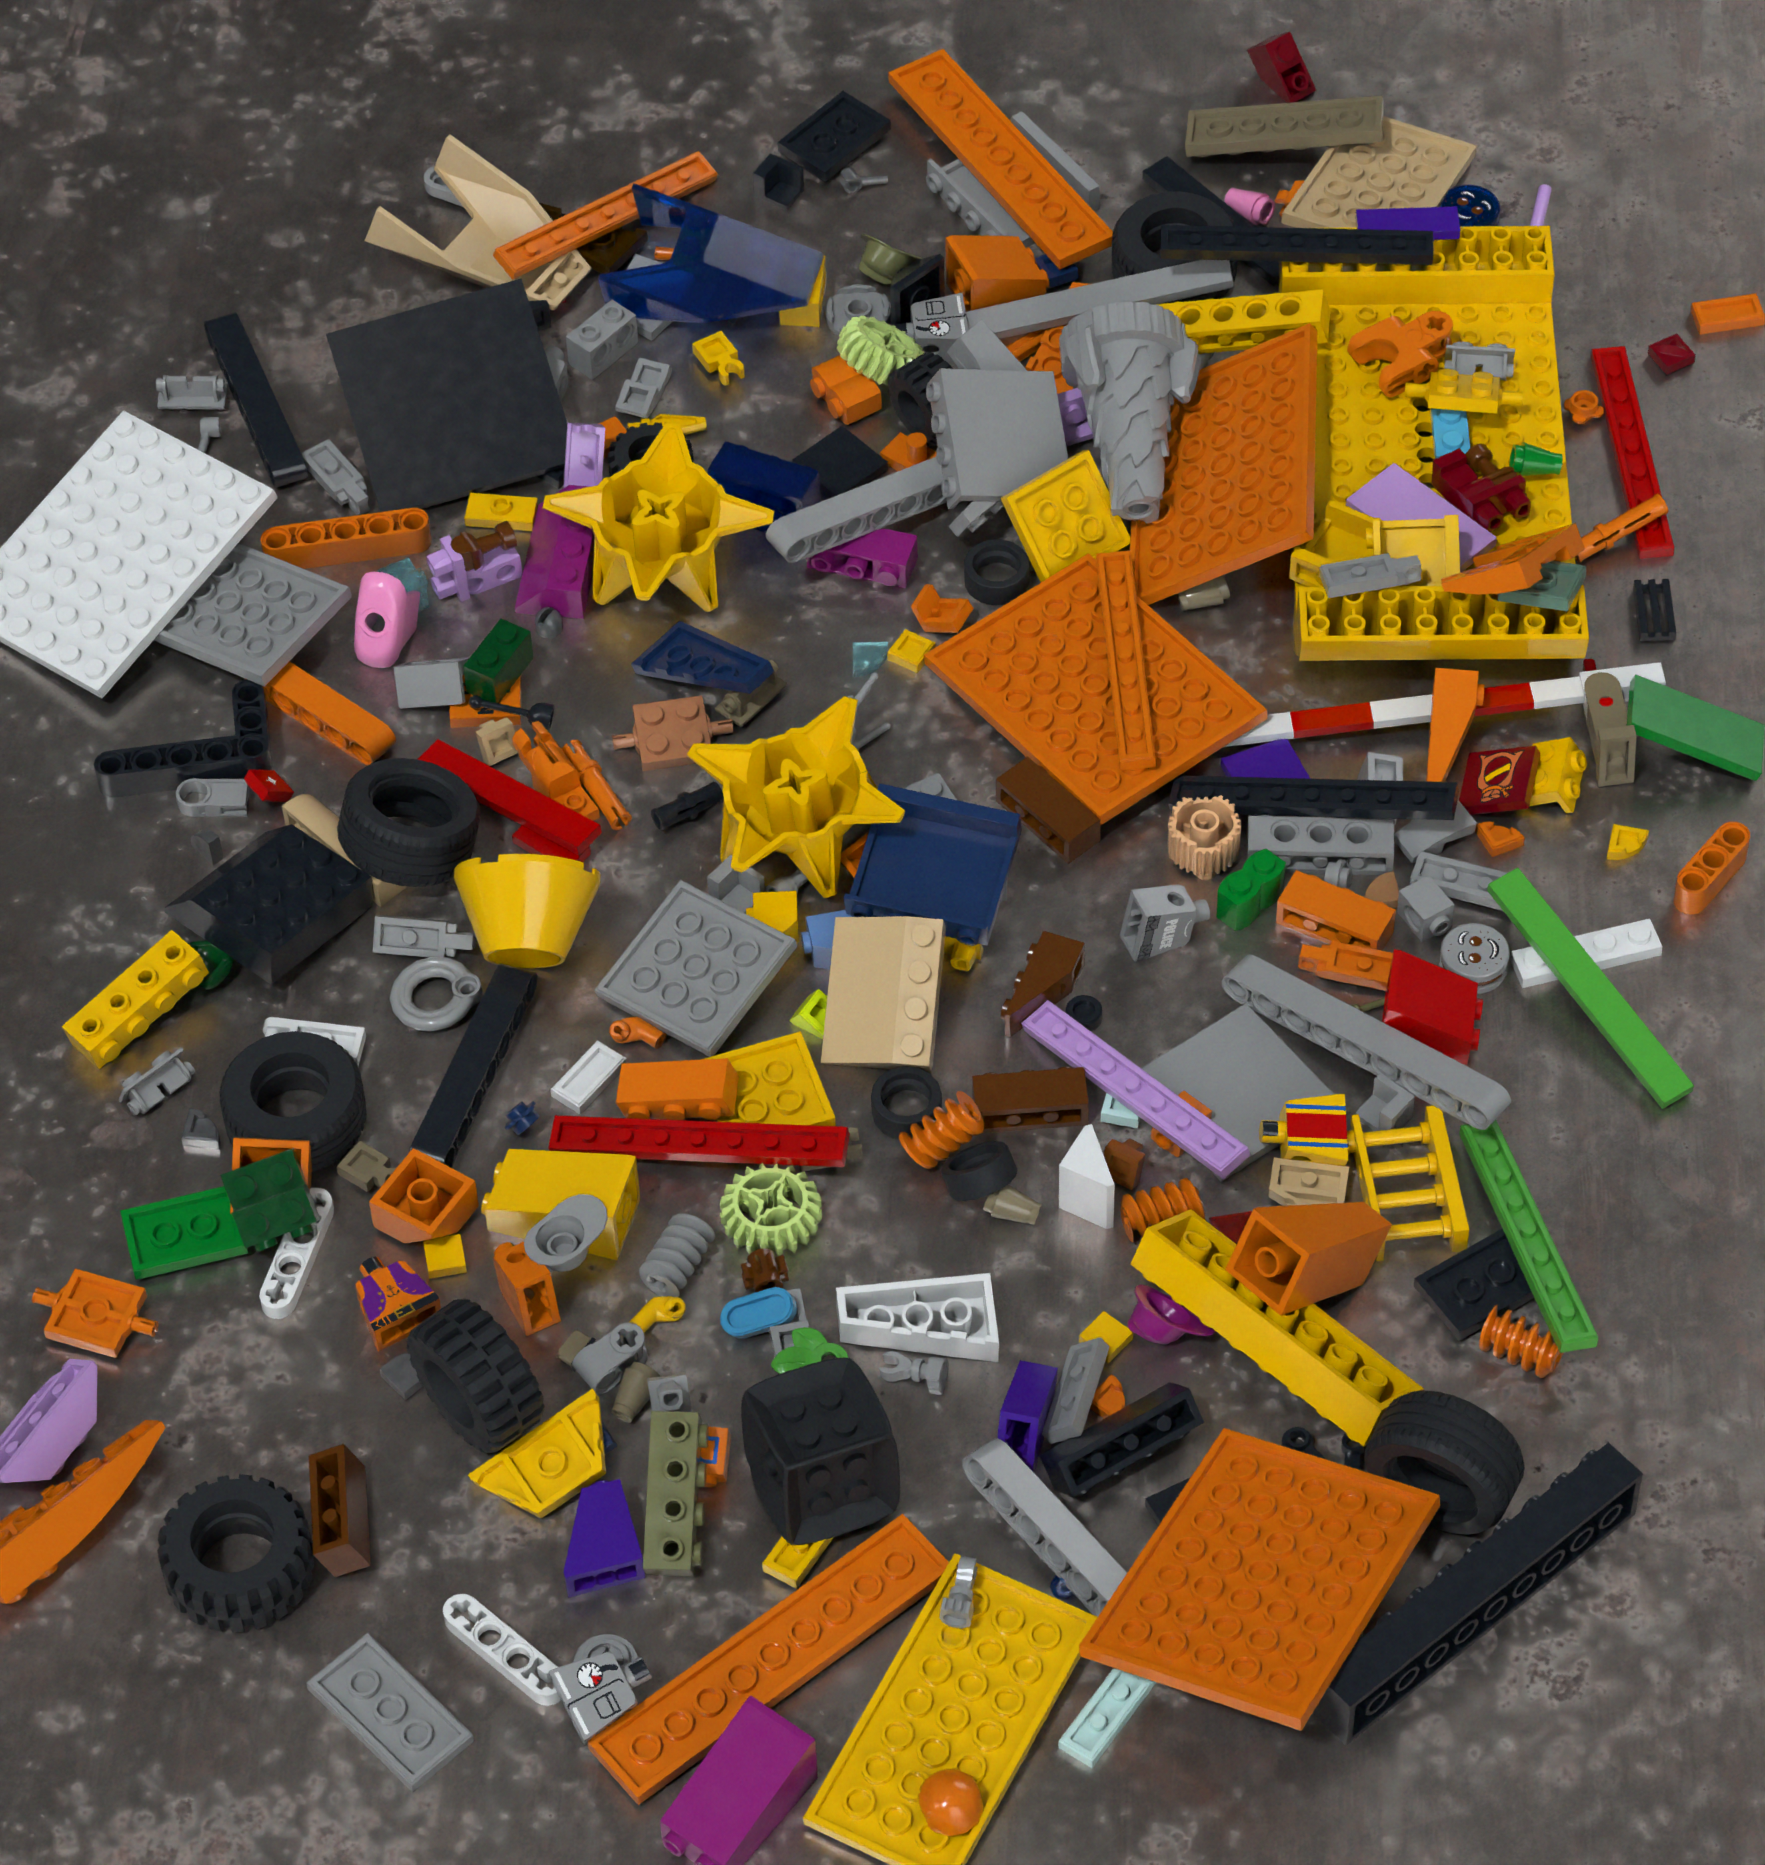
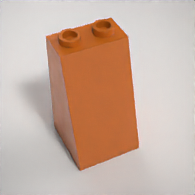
(1307, 1252)

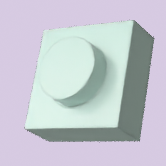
(1117, 1113)

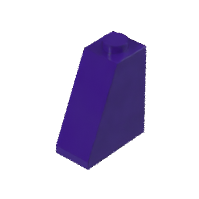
(1027, 1409)
(602, 1541)

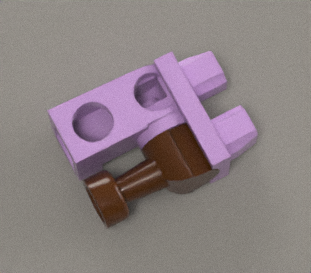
(474, 564)

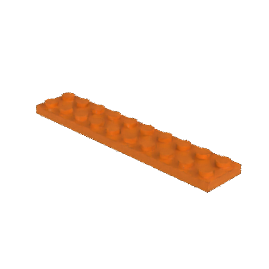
(1001, 158)
(769, 1657)

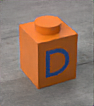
(716, 1455)

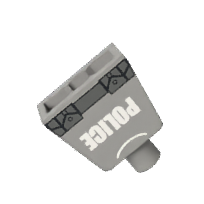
(1160, 920)

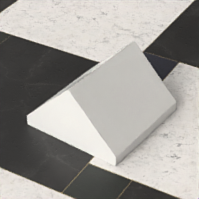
(1086, 1181)

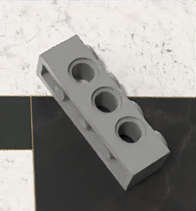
(1313, 842)

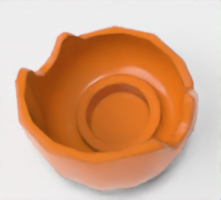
(950, 1802)

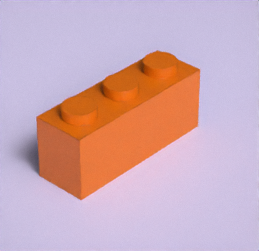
(1334, 913)
(678, 1089)

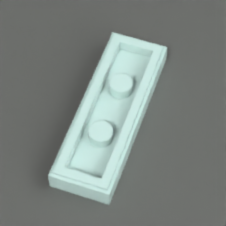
(1104, 1716)

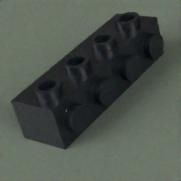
(1122, 1439)

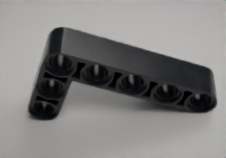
(168, 765)

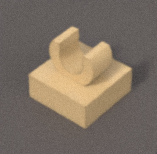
(496, 740)

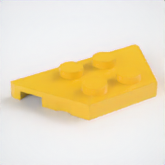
(550, 1460)

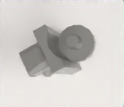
(669, 1393)

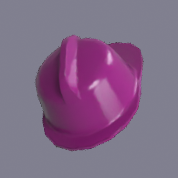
(1162, 1319)

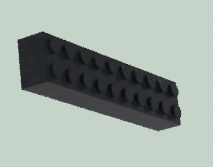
(1480, 1590)

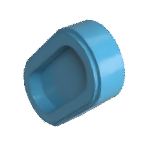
(758, 1312)

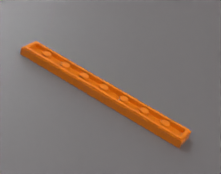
(600, 216)
(1125, 661)

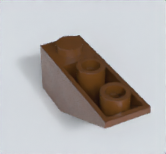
(1050, 976)

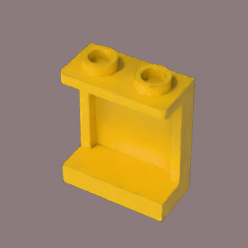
(1430, 539)
(1336, 540)

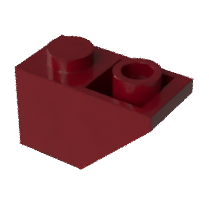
(1282, 67)

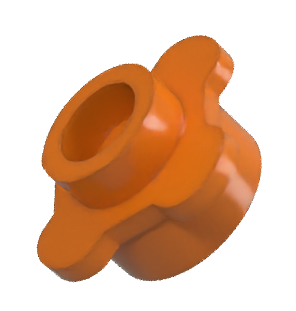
(1583, 406)

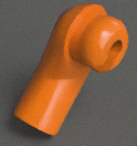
(636, 1029)

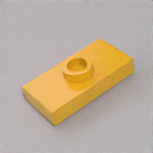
(492, 509)

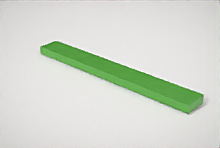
(1590, 988)
(1529, 1238)

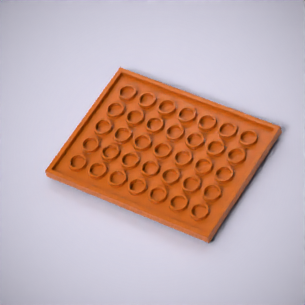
(1234, 469)
(1046, 688)
(1260, 1578)

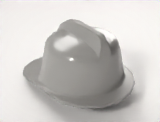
(566, 1232)

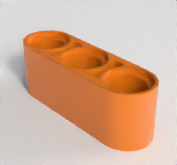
(1711, 868)

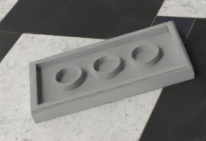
(390, 1712)

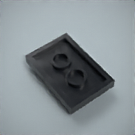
(834, 135)
(1472, 1284)

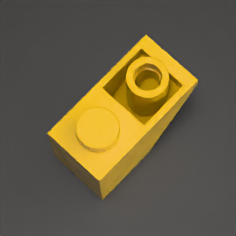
(777, 910)

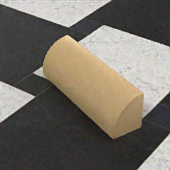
(321, 824)

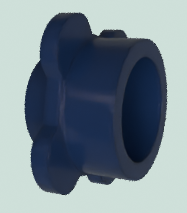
(521, 1117)

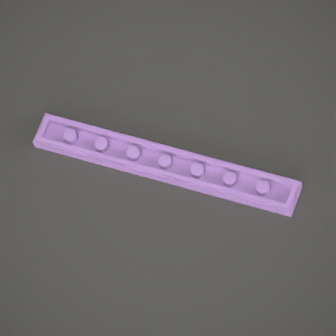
(1136, 1089)

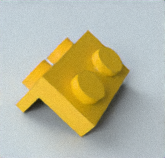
(1558, 773)

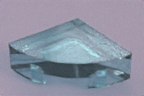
(868, 657)

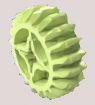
(876, 347)
(764, 1197)

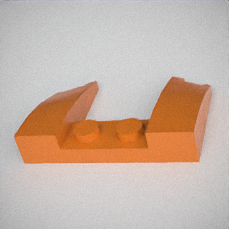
(1516, 563)

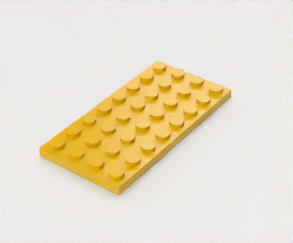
(950, 1703)

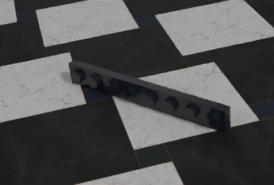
(1297, 244)
(1324, 796)

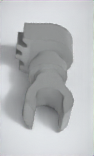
(934, 1371)
(958, 1608)

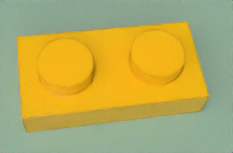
(793, 1562)

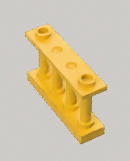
(1438, 1162)

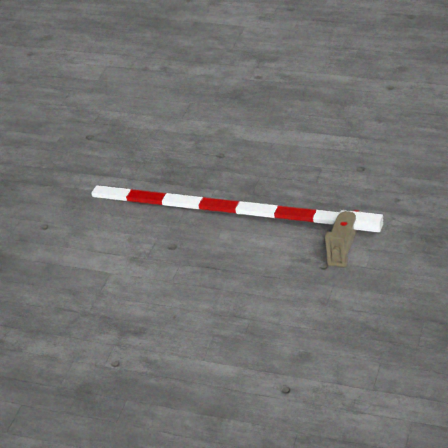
(1600, 691)

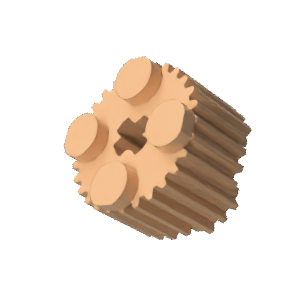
(1204, 836)

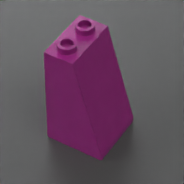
(741, 1788)

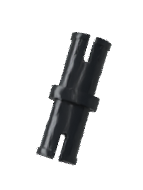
(687, 805)

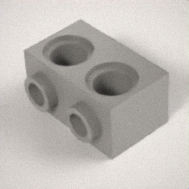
(602, 339)

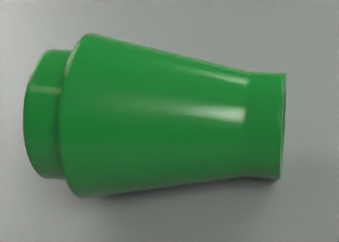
(1532, 460)

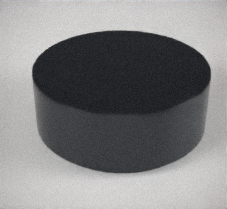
(1086, 1011)

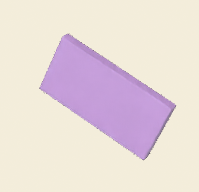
(1401, 496)

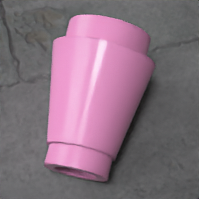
(1251, 205)

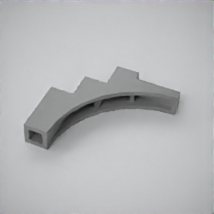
(980, 350)

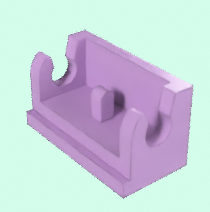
(584, 454)

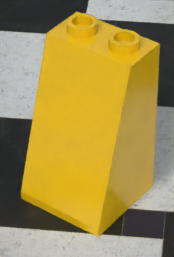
(538, 1180)

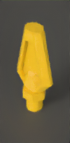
(689, 424)

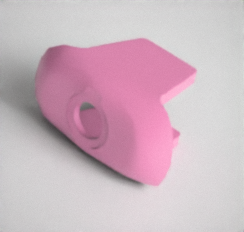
(384, 596)

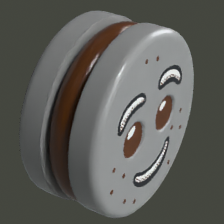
(1476, 954)

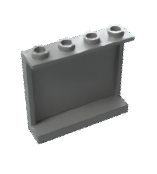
(981, 210)
(994, 430)

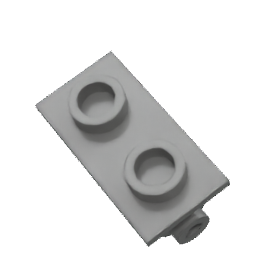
(1493, 359)
(202, 393)
(144, 1090)

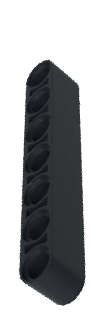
(255, 400)
(475, 1064)

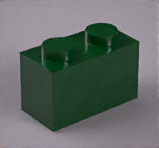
(498, 661)

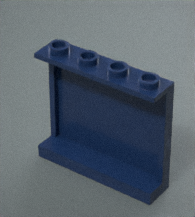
(937, 864)

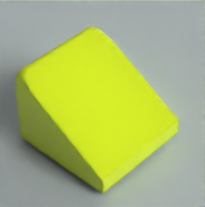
(811, 1014)

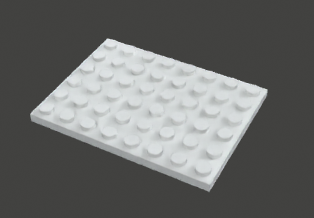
(120, 551)

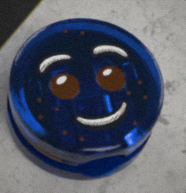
(1475, 205)

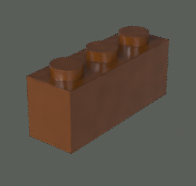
(1048, 810)
(1032, 1099)
(339, 1510)

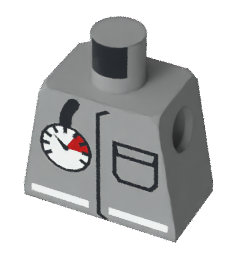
(937, 324)
(598, 1691)

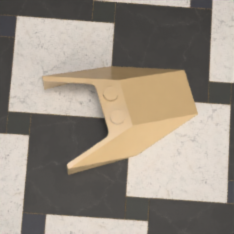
(499, 214)

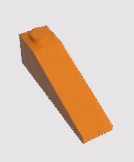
(1452, 712)

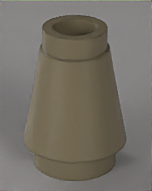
(1205, 594)
(1012, 1206)
(633, 1391)

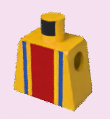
(1310, 1130)

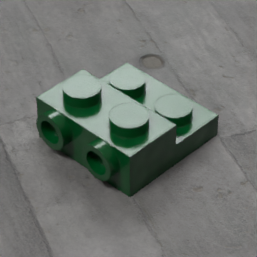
(270, 1200)

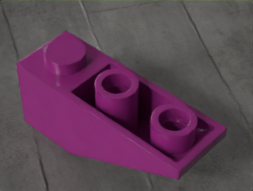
(878, 557)

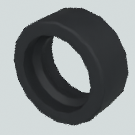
(996, 552)
(899, 1080)
(979, 1171)

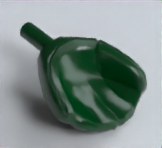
(216, 962)

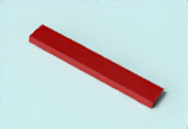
(516, 799)

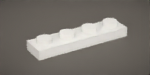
(1606, 948)

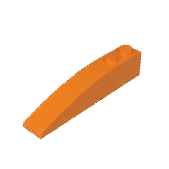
(44, 1534)

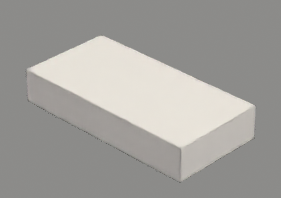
(588, 1077)

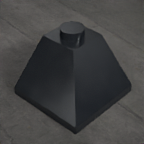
(914, 284)

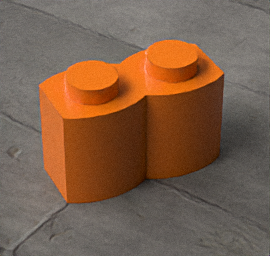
(845, 391)

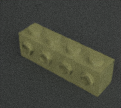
(673, 1494)

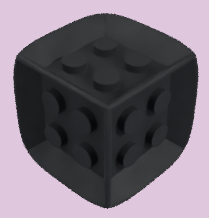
(820, 1450)

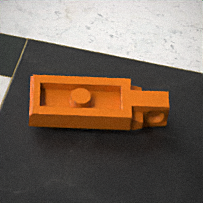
(1347, 964)

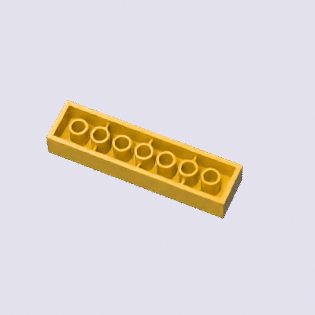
(1300, 1349)

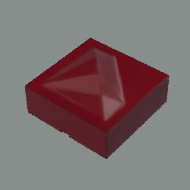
(1671, 354)

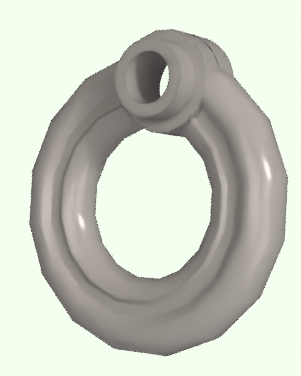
(452, 970)

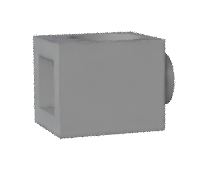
(1425, 908)

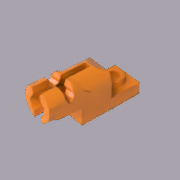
(553, 771)

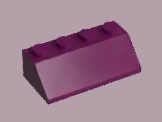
(557, 565)

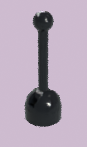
(539, 712)

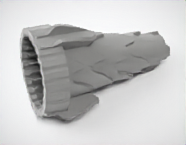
(1128, 368)

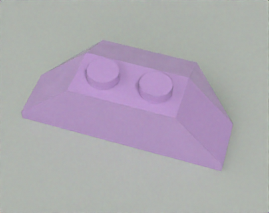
(50, 1425)

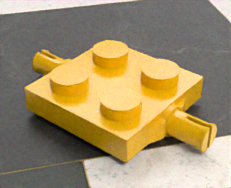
(1464, 392)

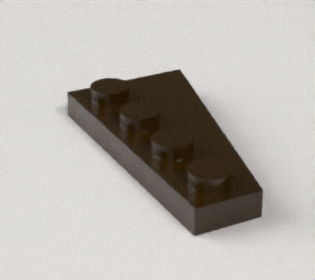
(610, 250)

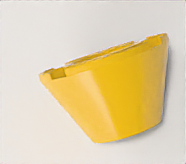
(526, 906)

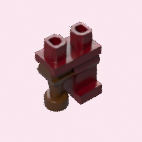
(1481, 498)

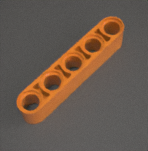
(349, 538)
(329, 714)

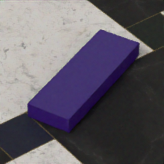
(1440, 220)

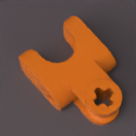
(1409, 348)

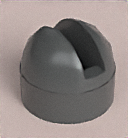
(552, 625)

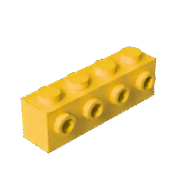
(135, 999)

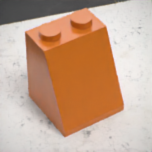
(992, 270)

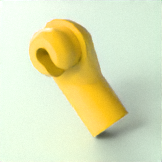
(659, 1310)

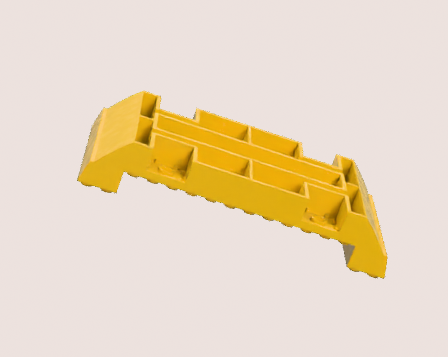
(1495, 291)

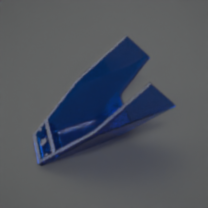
(715, 270)

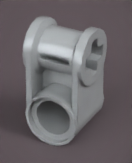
(607, 1358)

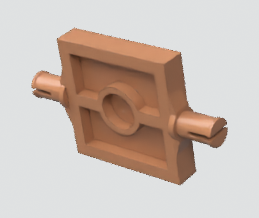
(668, 730)

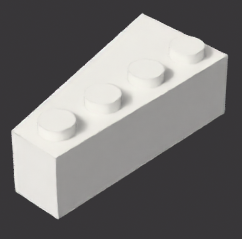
(922, 1316)

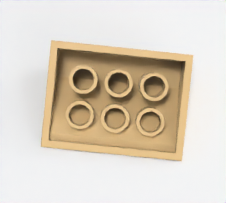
(883, 992)

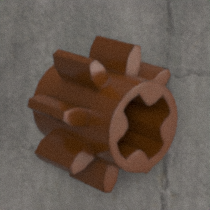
(764, 1270)

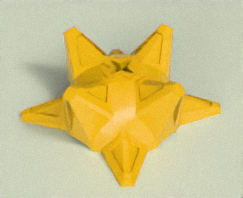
(658, 523)
(796, 795)

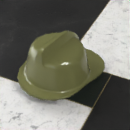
(883, 261)

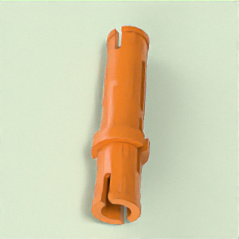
(1605, 535)
(597, 785)

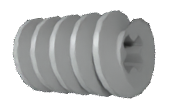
(676, 1254)

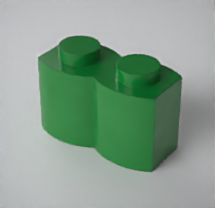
(1250, 889)

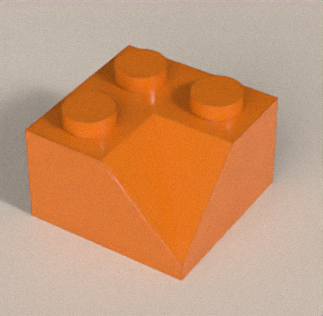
(423, 1200)

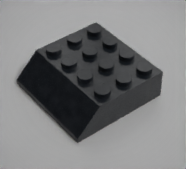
(275, 901)

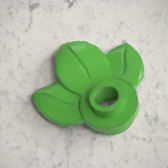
(808, 1348)

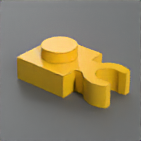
(718, 354)

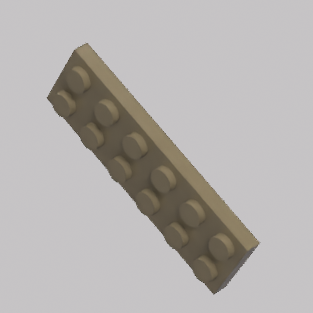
(1284, 126)

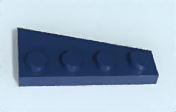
(702, 659)

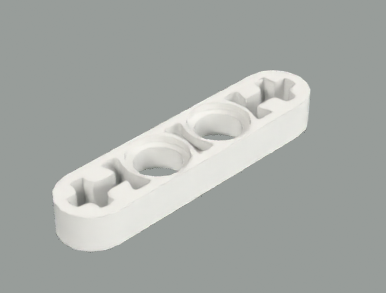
(294, 1252)
(500, 1652)

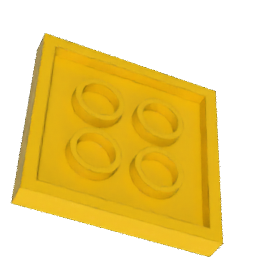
(1065, 516)
(778, 1084)

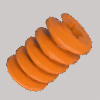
(945, 1133)
(1158, 1205)
(1519, 1343)

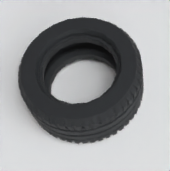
(415, 792)
(1449, 1451)

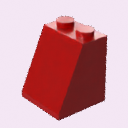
(1432, 1006)

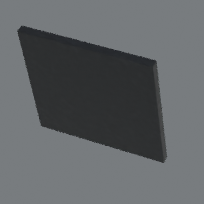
(451, 397)

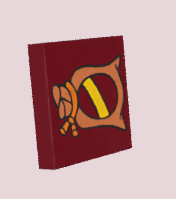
(1499, 780)

